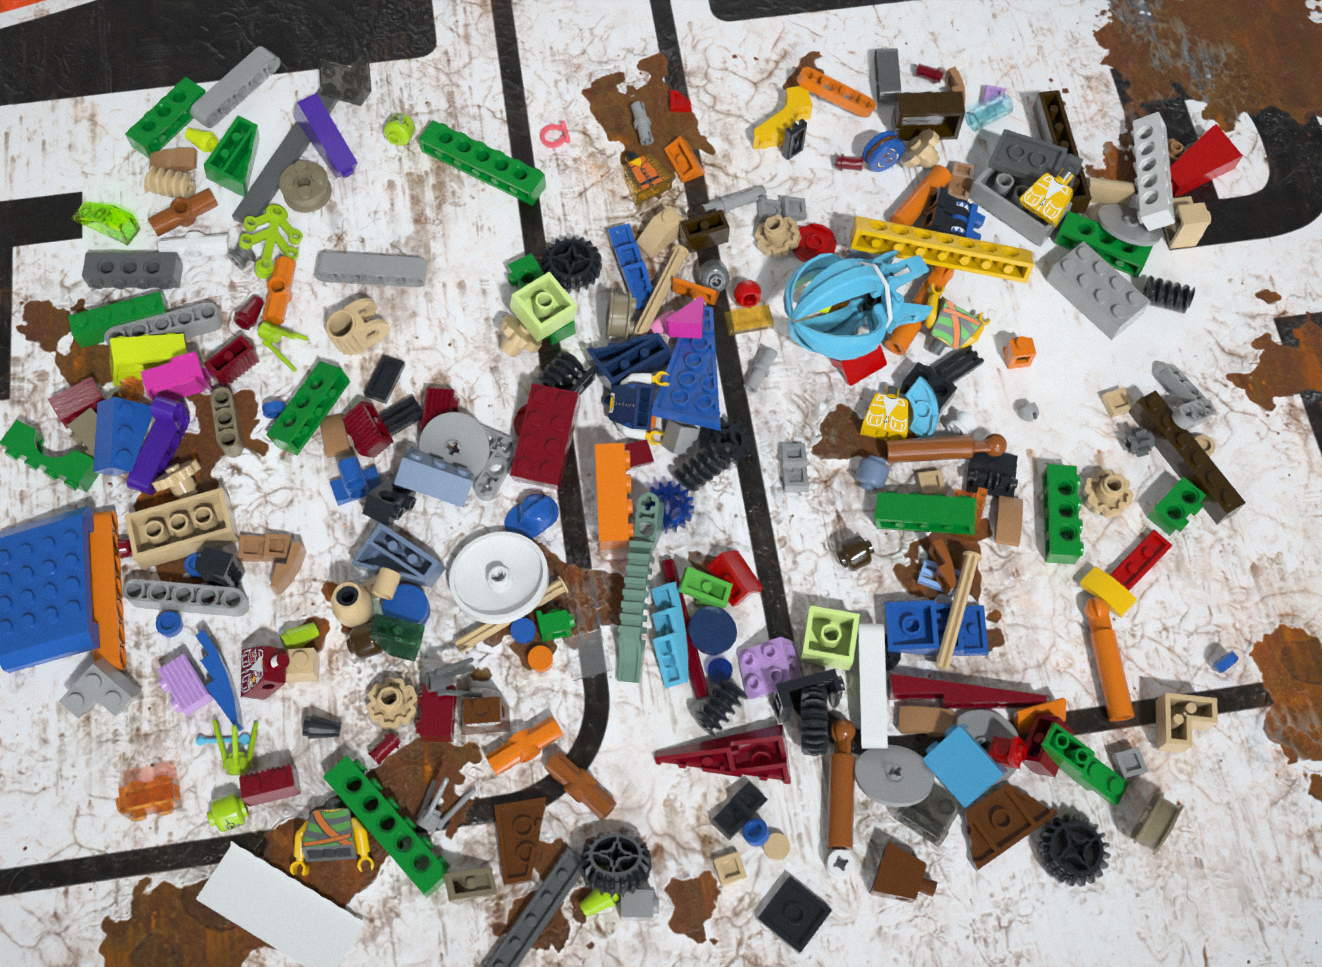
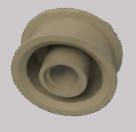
(305, 186)
(619, 314)
(1156, 822)

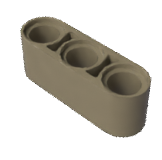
(223, 413)

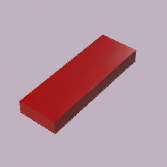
(1141, 560)

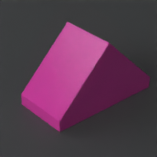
(687, 321)

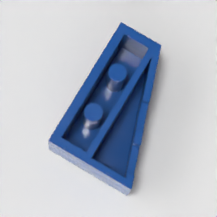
(119, 435)

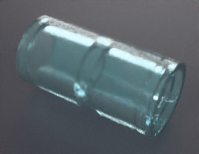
(989, 112)

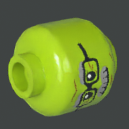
(399, 129)
(227, 812)

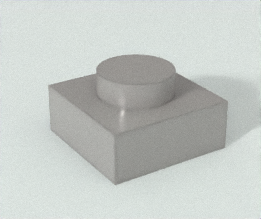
(1130, 763)

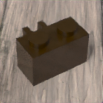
(703, 230)

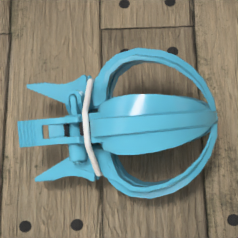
(844, 279)

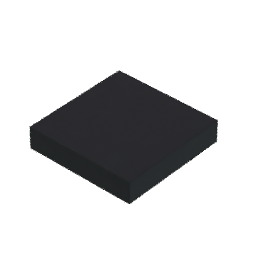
(794, 914)

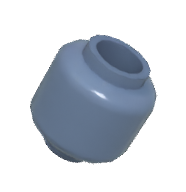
(872, 473)

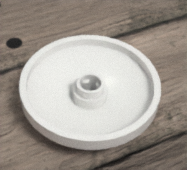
(499, 577)

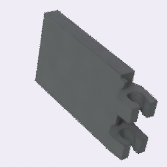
(1032, 157)

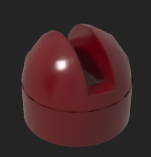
(124, 548)

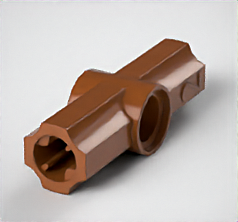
(183, 212)
(580, 785)

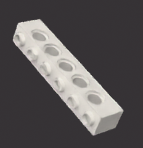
(1152, 172)

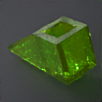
(108, 221)

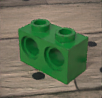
(1175, 505)

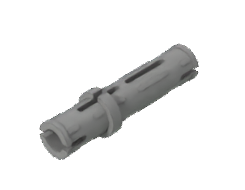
(735, 201)

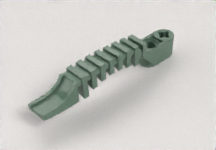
(630, 643)

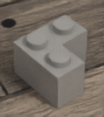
(103, 685)

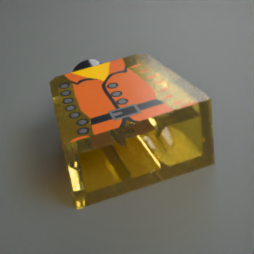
(645, 177)

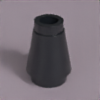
(320, 727)

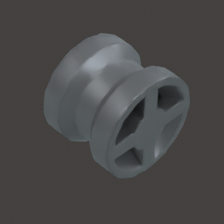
(240, 256)

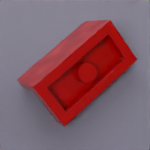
(862, 367)
(733, 569)

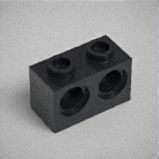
(936, 382)
(388, 502)
(219, 568)

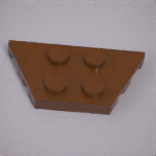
(1002, 822)

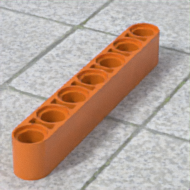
(107, 589)

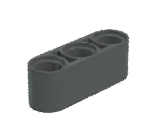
(887, 74)

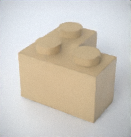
(1189, 223)
(1178, 716)

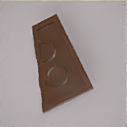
(518, 838)

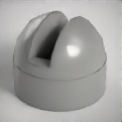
(1029, 412)

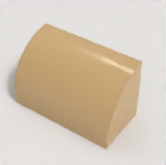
(1110, 191)

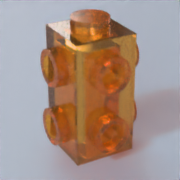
(149, 798)

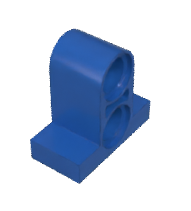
(354, 481)

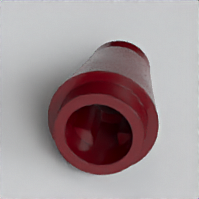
(248, 314)

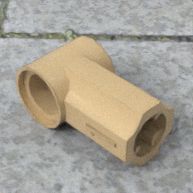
(383, 584)

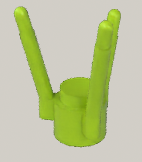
(272, 334)
(237, 762)

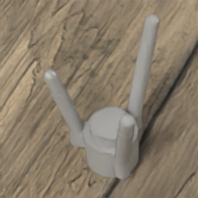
(429, 817)

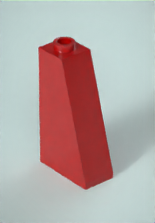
(1204, 161)

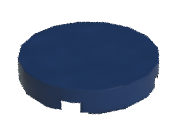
(712, 630)

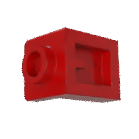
(1008, 751)

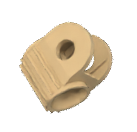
(354, 324)

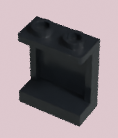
(789, 692)

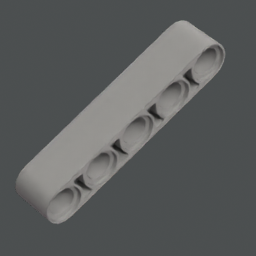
(235, 87)
(371, 269)
(173, 322)
(176, 591)

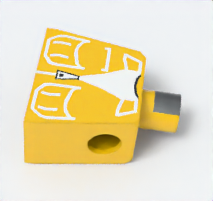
(1049, 196)
(886, 416)

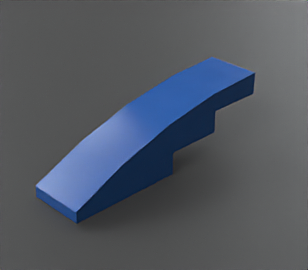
(631, 264)
(222, 686)

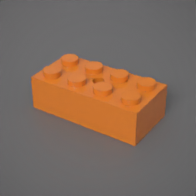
(612, 499)

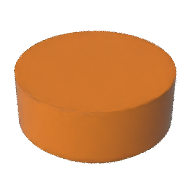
(540, 658)

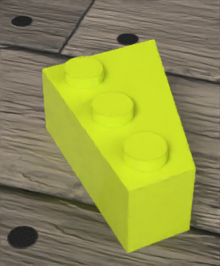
(140, 353)

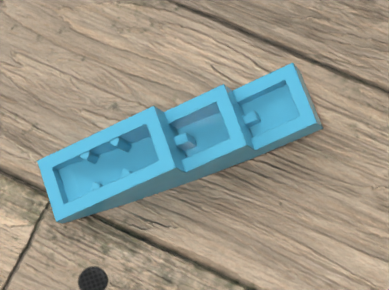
(671, 633)

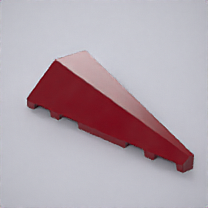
(749, 753)

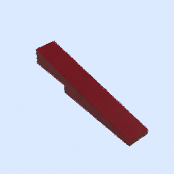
(959, 695)

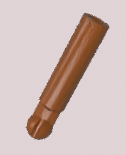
(942, 448)
(841, 787)

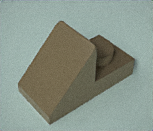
(469, 885)

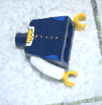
(632, 405)

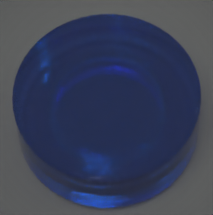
(719, 670)

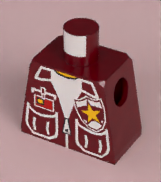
(262, 671)

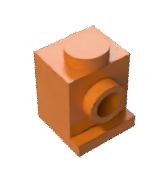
(1018, 348)

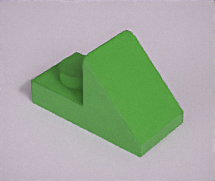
(705, 588)

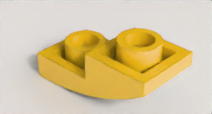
(1106, 587)

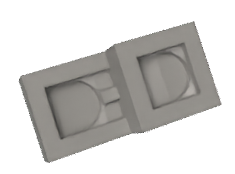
(789, 206)
(794, 467)

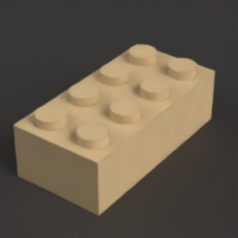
(181, 528)

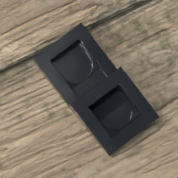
(739, 810)

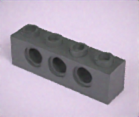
(116, 270)

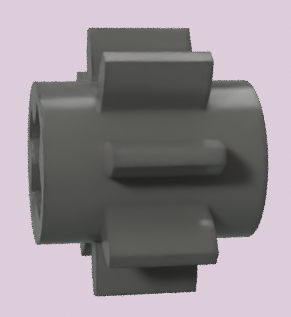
(1139, 441)

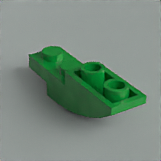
(1082, 766)

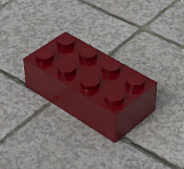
(545, 436)

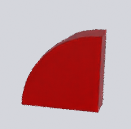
(679, 103)

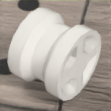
(962, 424)
(838, 869)

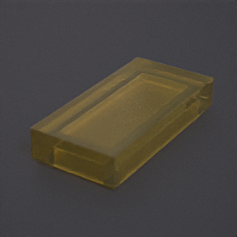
(749, 320)

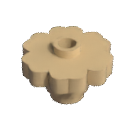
(922, 151)
(778, 236)
(516, 337)
(179, 479)
(1107, 493)
(392, 715)

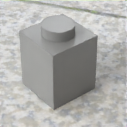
(639, 906)

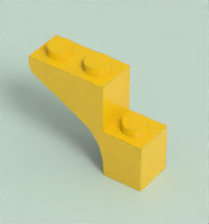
(772, 132)

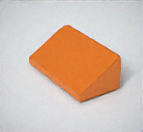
(684, 160)
(694, 290)
(1024, 718)

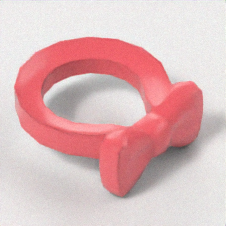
(565, 138)

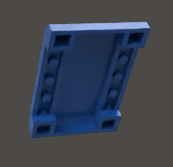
(46, 591)

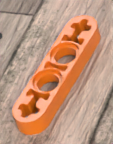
(858, 103)

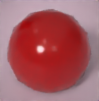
(747, 293)

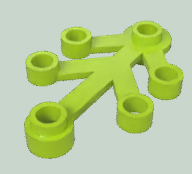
(271, 236)

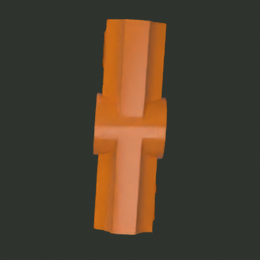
(281, 280)
(524, 745)

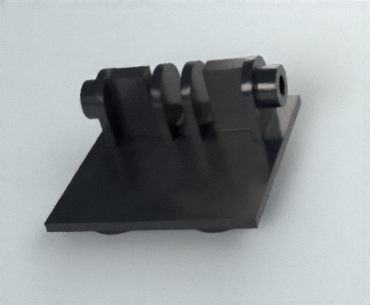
(992, 473)

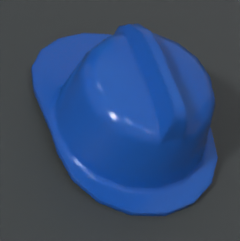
(532, 516)

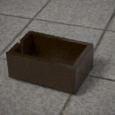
(928, 110)

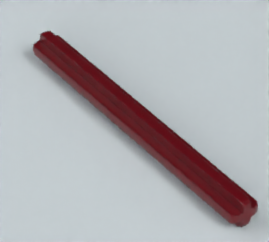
(694, 663)

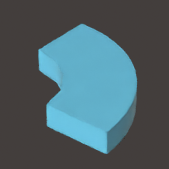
(924, 408)

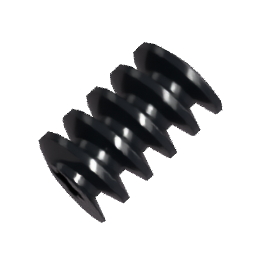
(1168, 293)
(559, 371)
(702, 470)
(718, 706)

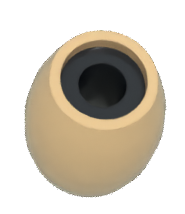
(352, 604)

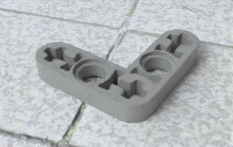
(1196, 406)
(497, 457)

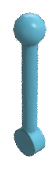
(243, 739)

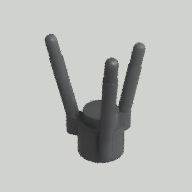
(440, 679)

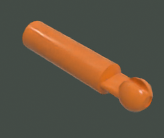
(918, 199)
(903, 335)
(1108, 661)

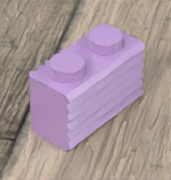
(185, 685)

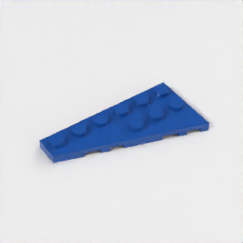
(692, 380)

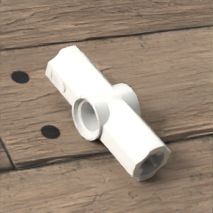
(196, 245)

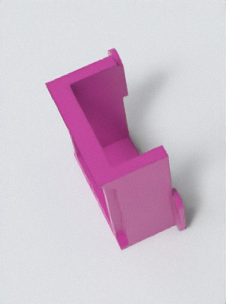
(177, 379)

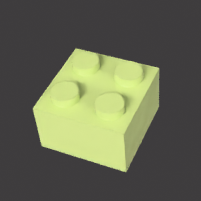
(543, 306)
(829, 638)

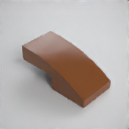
(945, 572)

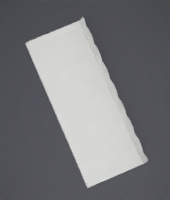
(279, 910)

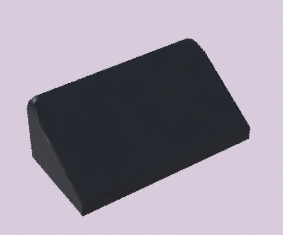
(582, 381)

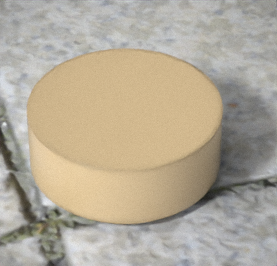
(1206, 443)
(776, 847)

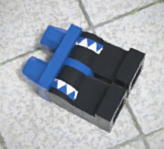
(952, 215)

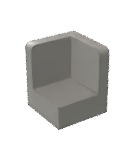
(680, 437)

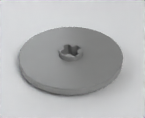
(1124, 224)
(460, 429)
(985, 725)
(909, 778)

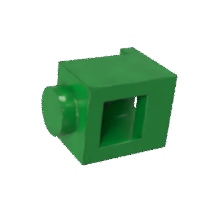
(555, 624)

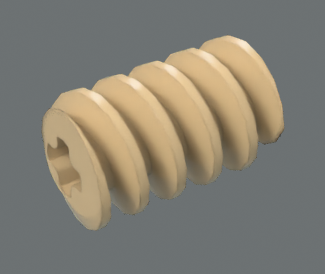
(169, 183)

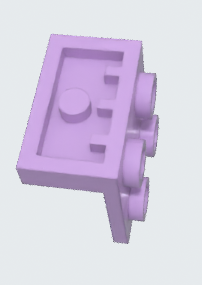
(768, 665)

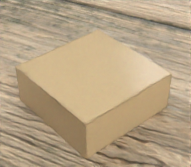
(1117, 402)
(931, 482)
(730, 869)

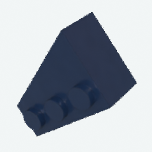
(620, 360)

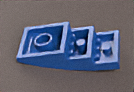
(920, 627)

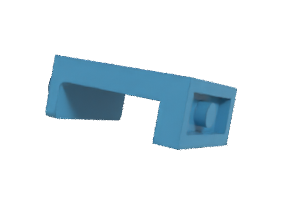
(963, 765)

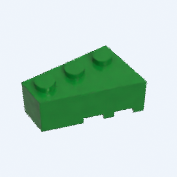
(234, 157)

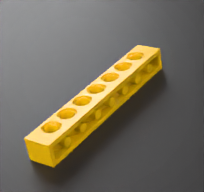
(941, 249)

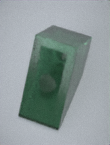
(397, 636)

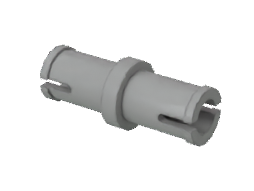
(642, 123)
(760, 369)

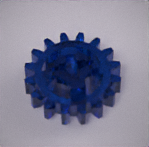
(679, 508)

